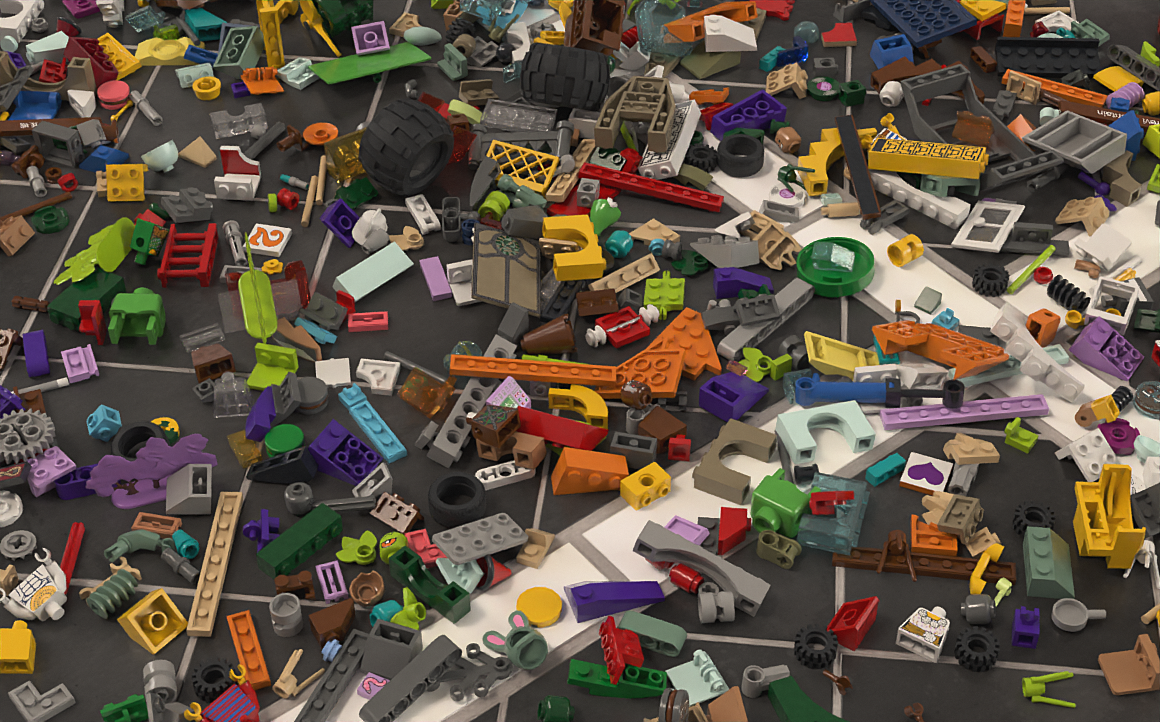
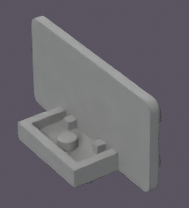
(479, 538)

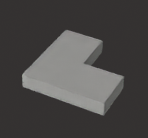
(40, 707)

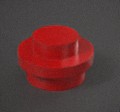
(1043, 275)

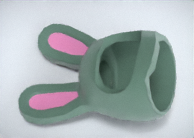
(522, 645)

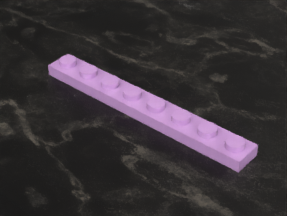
(969, 412)

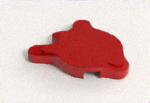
(776, 8)

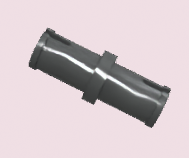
(181, 565)

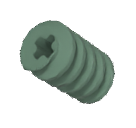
(112, 592)

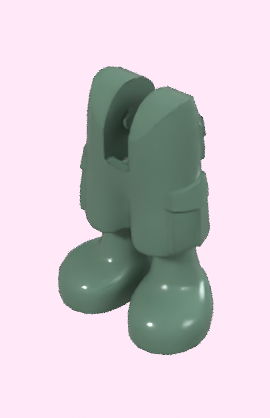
(524, 195)

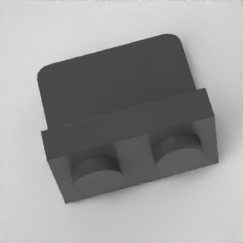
(1146, 509)

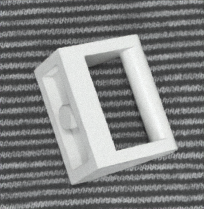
(921, 375)

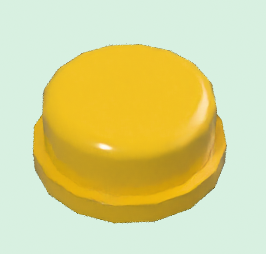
(207, 88)

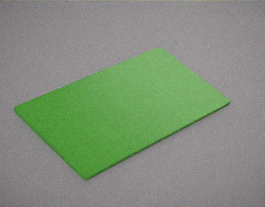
(367, 64)

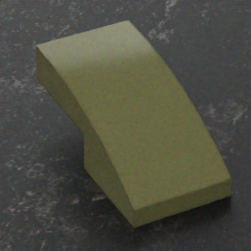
(693, 175)

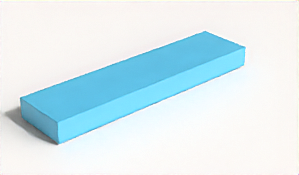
(378, 431)

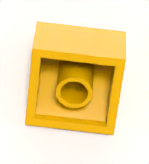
(153, 621)

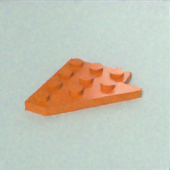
(654, 366)

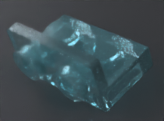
(145, 18)

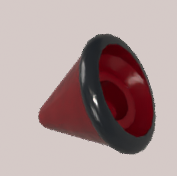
(67, 27)

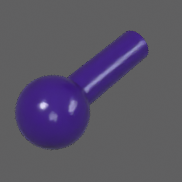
(1100, 188)

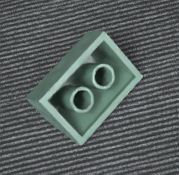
(240, 51)
(1047, 564)

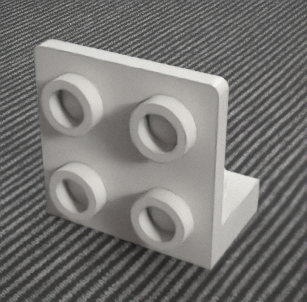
(460, 282)
(874, 374)
(1089, 454)

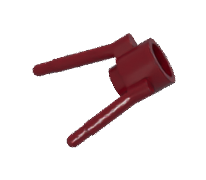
(1038, 29)

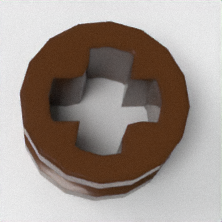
(53, 175)

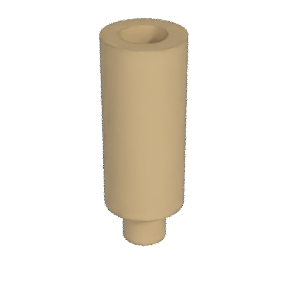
(841, 209)

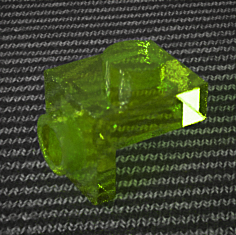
(166, 33)

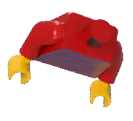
(234, 705)

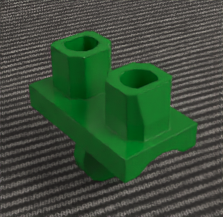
(131, 710)

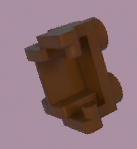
(289, 583)

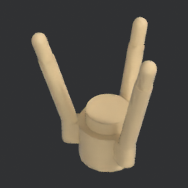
(287, 682)

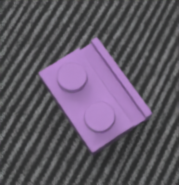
(79, 363)

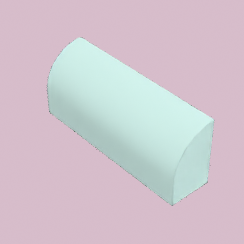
(373, 272)

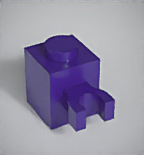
(1025, 628)

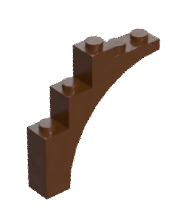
(905, 69)

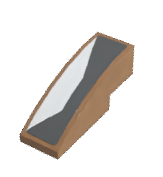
(297, 339)

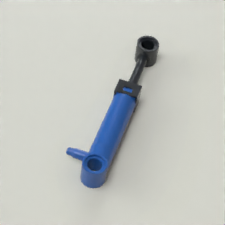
(813, 390)

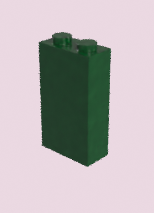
(97, 286)

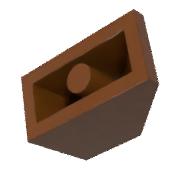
(332, 622)

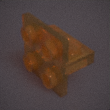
(973, 128)

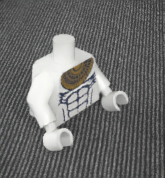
(40, 593)

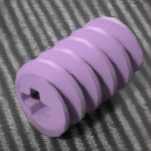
(1131, 92)

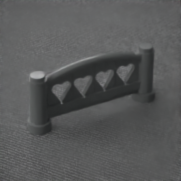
(557, 140)

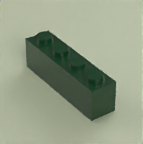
(299, 541)

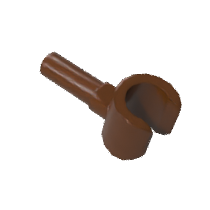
(841, 682)
(917, 714)

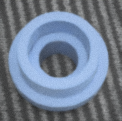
(331, 650)

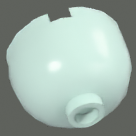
(162, 157)

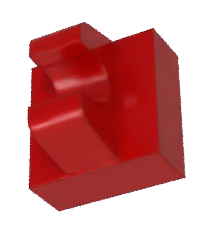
(679, 448)

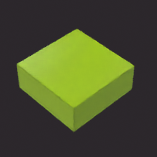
(780, 366)

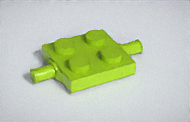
(665, 294)

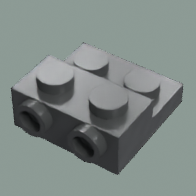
(188, 206)

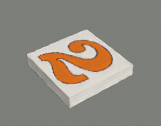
(268, 240)

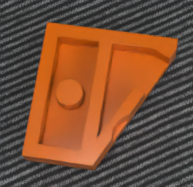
(929, 540)

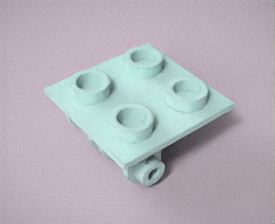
(698, 678)

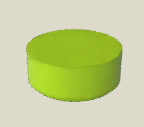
(272, 202)

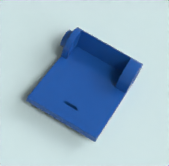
(36, 105)

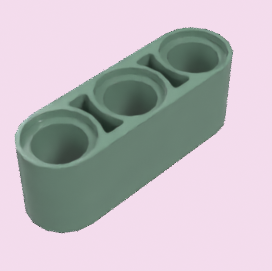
(654, 633)

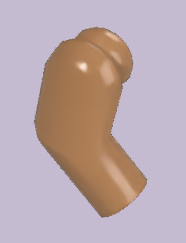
(1093, 269)

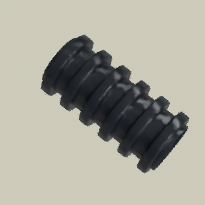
(1122, 397)

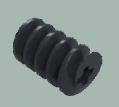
(1067, 295)

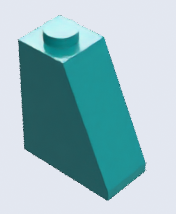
(204, 24)

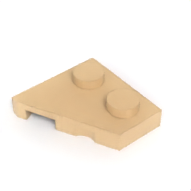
(654, 230)

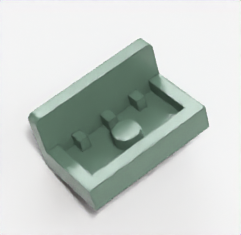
(1088, 29)

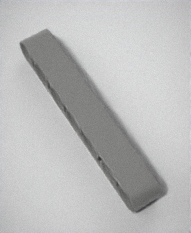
(788, 301)

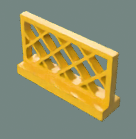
(538, 188)

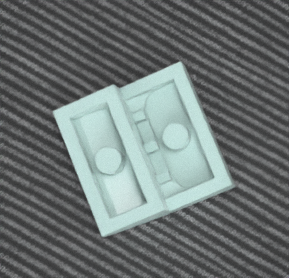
(297, 73)

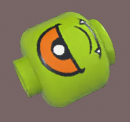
(391, 544)

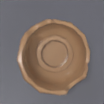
(367, 589)

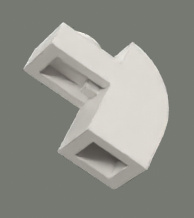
(632, 58)

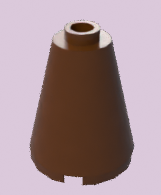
(551, 338)

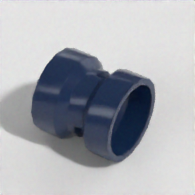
(467, 231)

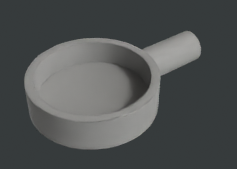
(1073, 615)

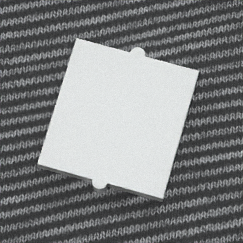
(334, 372)

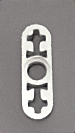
(492, 482)

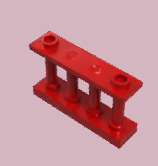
(204, 261)

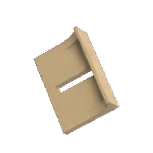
(1031, 88)

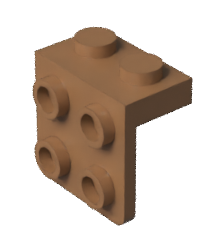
(14, 234)
(1132, 669)

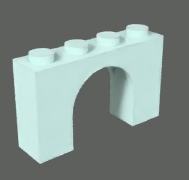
(842, 417)

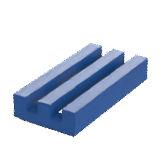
(200, 55)

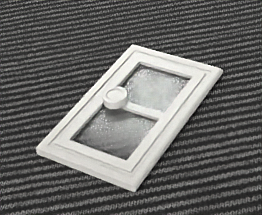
(988, 226)

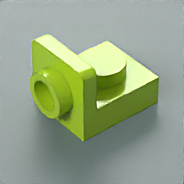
(1019, 437)

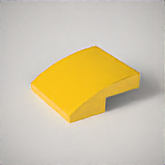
(1116, 78)

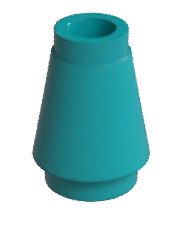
(185, 544)

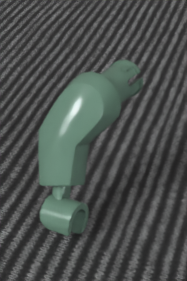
(137, 539)

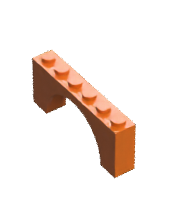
(692, 26)

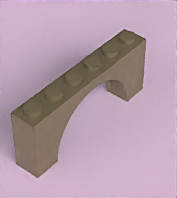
(79, 77)

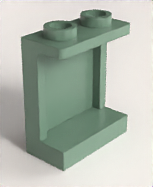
(938, 185)

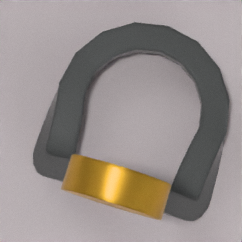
(898, 312)

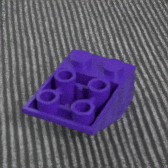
(730, 395)
(343, 454)

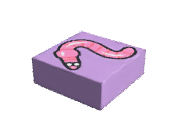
(371, 685)

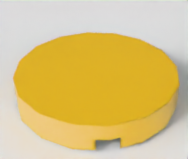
(540, 606)

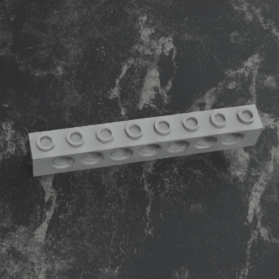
(473, 398)

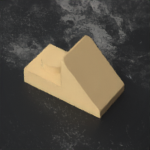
(535, 548)

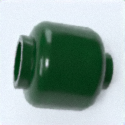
(555, 709)

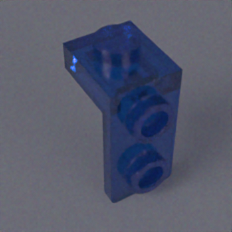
(796, 54)

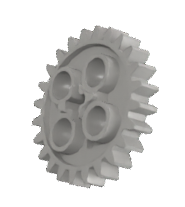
(33, 429)

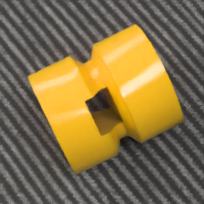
(905, 250)

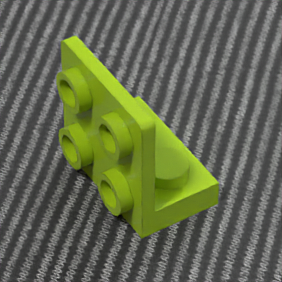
(272, 365)

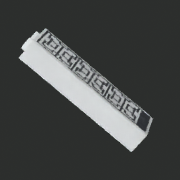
(668, 163)

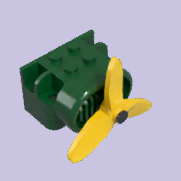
(334, 16)

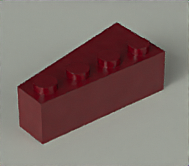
(89, 48)

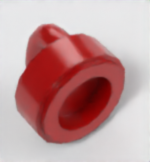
(66, 180)

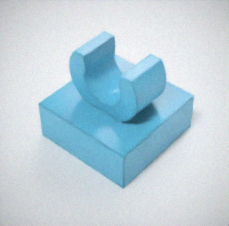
(946, 319)
(352, 396)

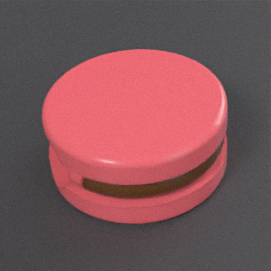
(113, 94)

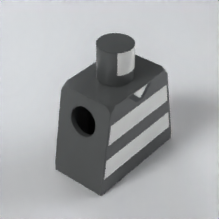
(1143, 301)

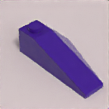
(604, 598)

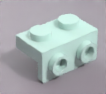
(465, 575)

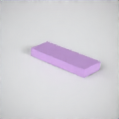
(435, 278)

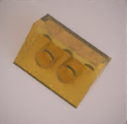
(343, 156)

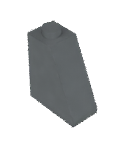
(524, 222)

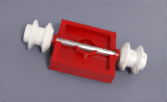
(622, 326)

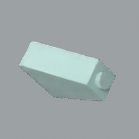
(48, 48)

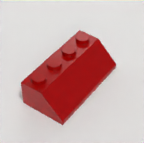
(560, 430)

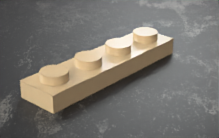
(627, 275)

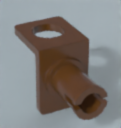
(294, 139)

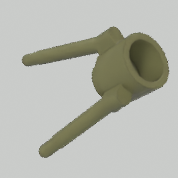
(497, 32)

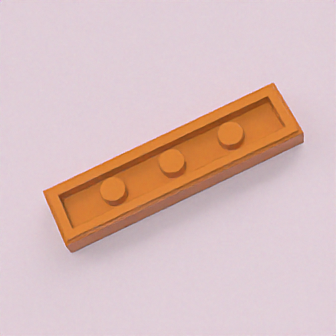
(248, 649)

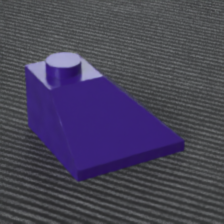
(340, 221)

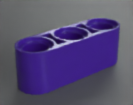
(36, 353)
(74, 483)

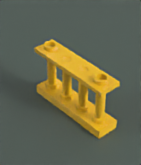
(271, 32)

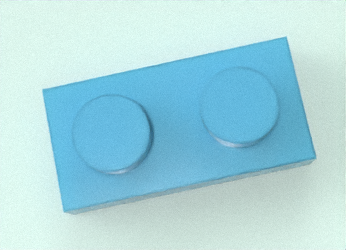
(321, 335)

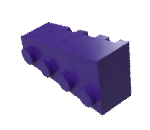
(750, 113)

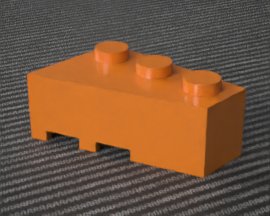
(587, 472)

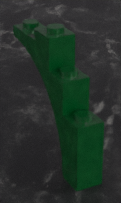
(794, 705)

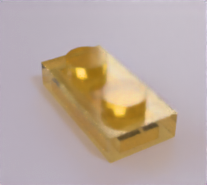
(244, 449)

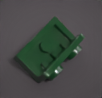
(357, 193)

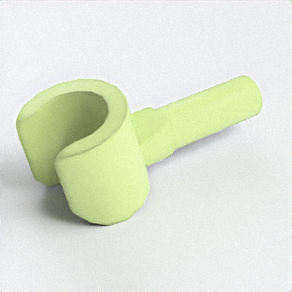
(1004, 588)

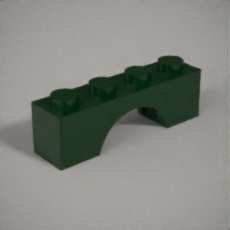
(410, 571)

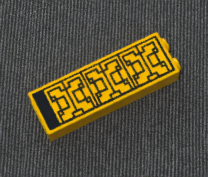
(928, 158)

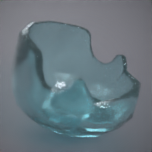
(807, 31)

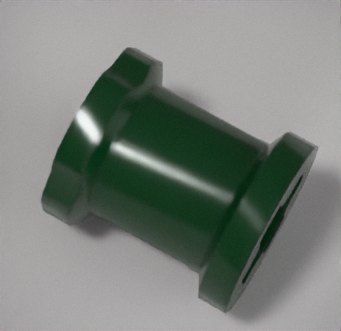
(775, 126)

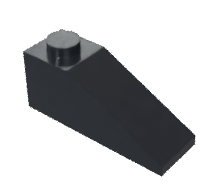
(285, 468)

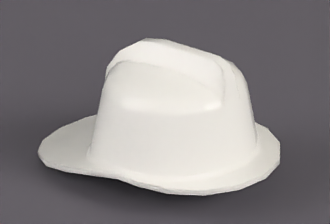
(365, 226)

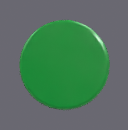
(283, 439)

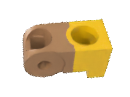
(1096, 410)

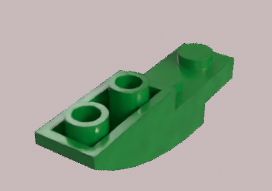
(633, 682)

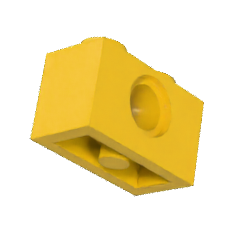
(645, 486)

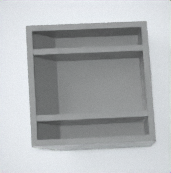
(1078, 141)

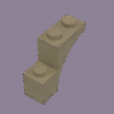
(1123, 186)

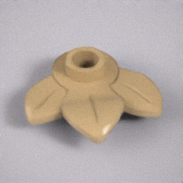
(409, 239)

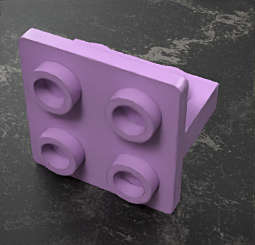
(47, 468)

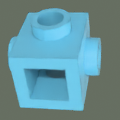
(104, 423)

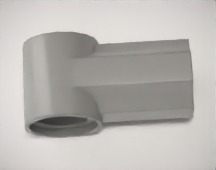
(962, 478)
(757, 679)

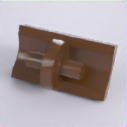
(29, 158)

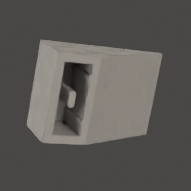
(728, 250)

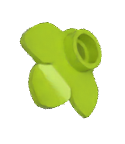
(753, 360)
(357, 550)

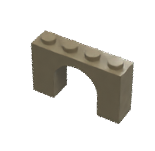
(733, 439)

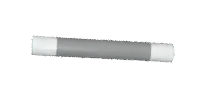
(46, 386)

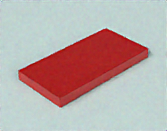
(569, 206)

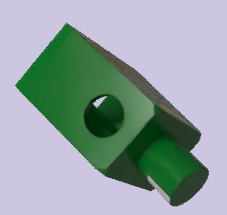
(147, 240)

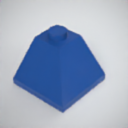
(103, 156)

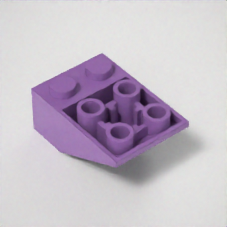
(1106, 350)

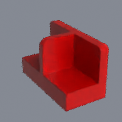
(92, 319)

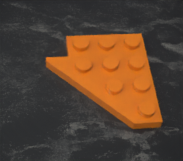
(689, 333)

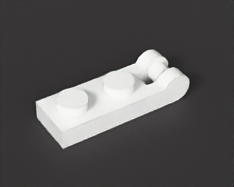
(423, 214)

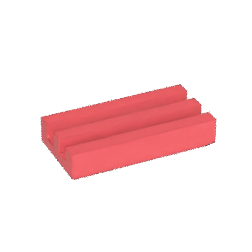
(368, 321)

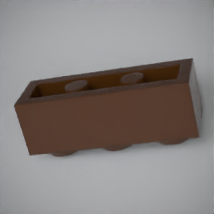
(983, 59)

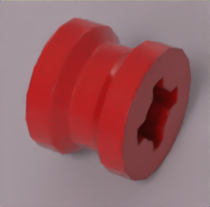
(288, 199)

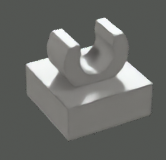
(427, 436)

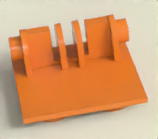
(261, 80)

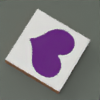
(925, 474)

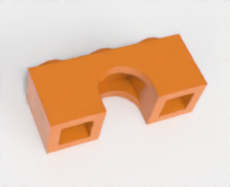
(1014, 18)

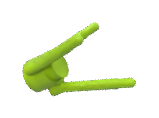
(1035, 686)

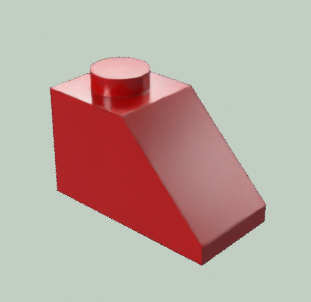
(732, 528)

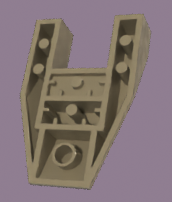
(638, 101)

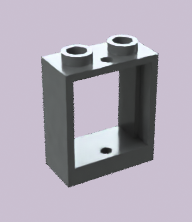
(43, 139)

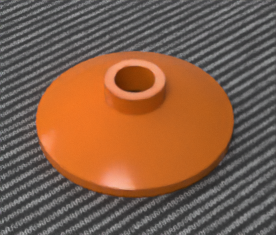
(320, 133)

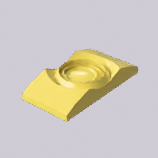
(165, 52)
(836, 356)

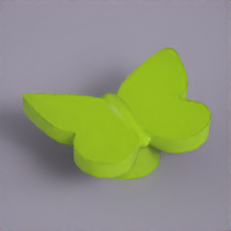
(411, 613)

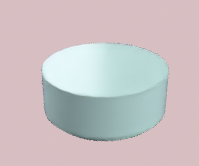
(9, 44)

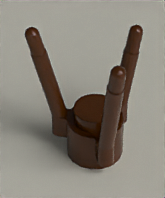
(897, 544)

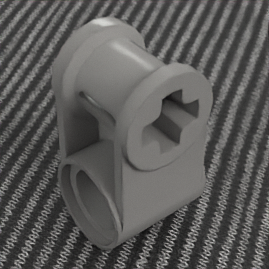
(635, 416)

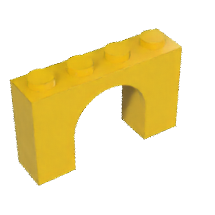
(576, 265)

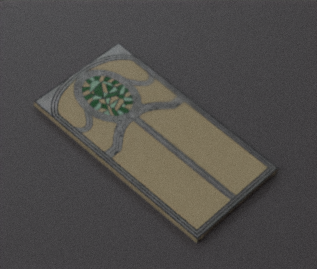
(506, 269)

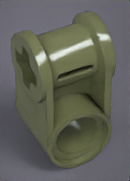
(776, 548)

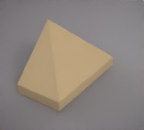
(198, 153)

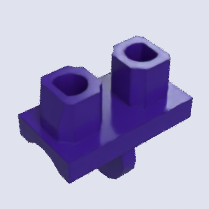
(261, 530)

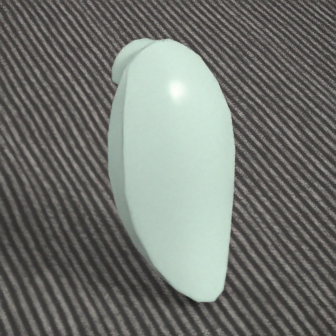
(422, 36)

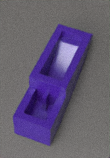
(261, 416)

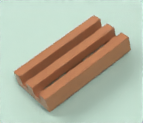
(156, 527)

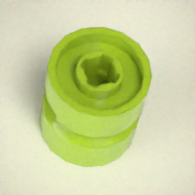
(496, 203)

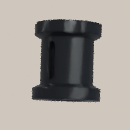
(805, 474)

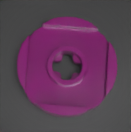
(1125, 442)

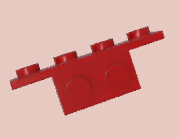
(619, 648)

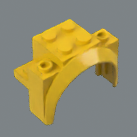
(1105, 518)

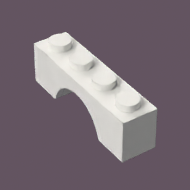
(520, 38)

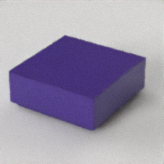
(240, 90)

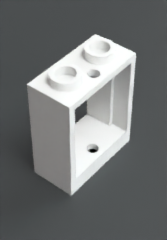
(1116, 288)

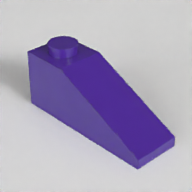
(730, 280)

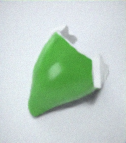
(604, 214)

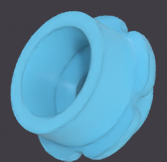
(656, 247)

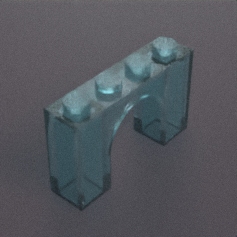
(835, 534)

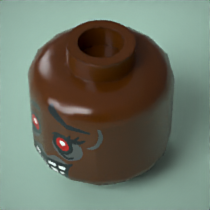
(636, 394)

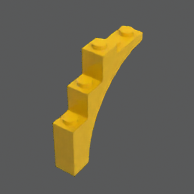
(822, 156)

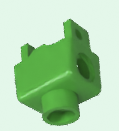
(137, 315)
(779, 505)

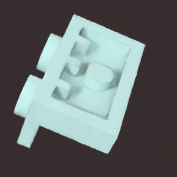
(189, 75)

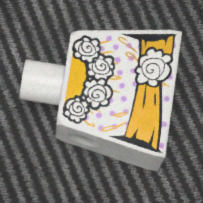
(924, 633)

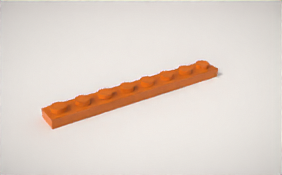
(533, 370)

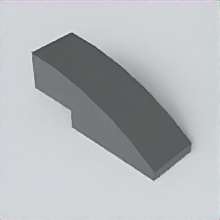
(484, 182)

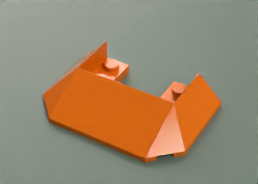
(940, 344)

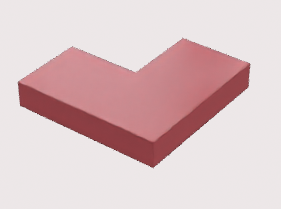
(421, 545)

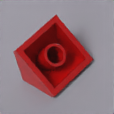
(854, 621)

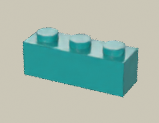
(769, 60)
(885, 469)

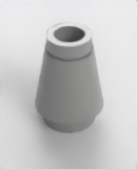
(375, 241)

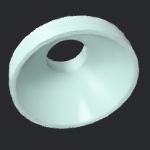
(1146, 447)

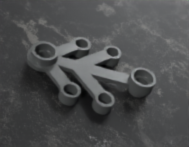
(471, 672)

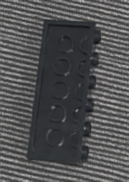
(1047, 56)

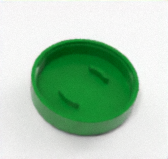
(837, 283)

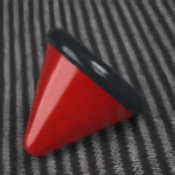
(493, 572)

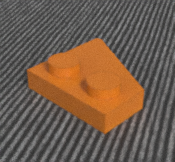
(709, 96)

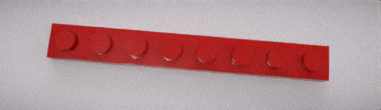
(652, 187)

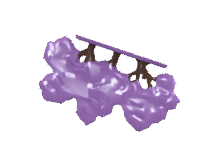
(150, 470)

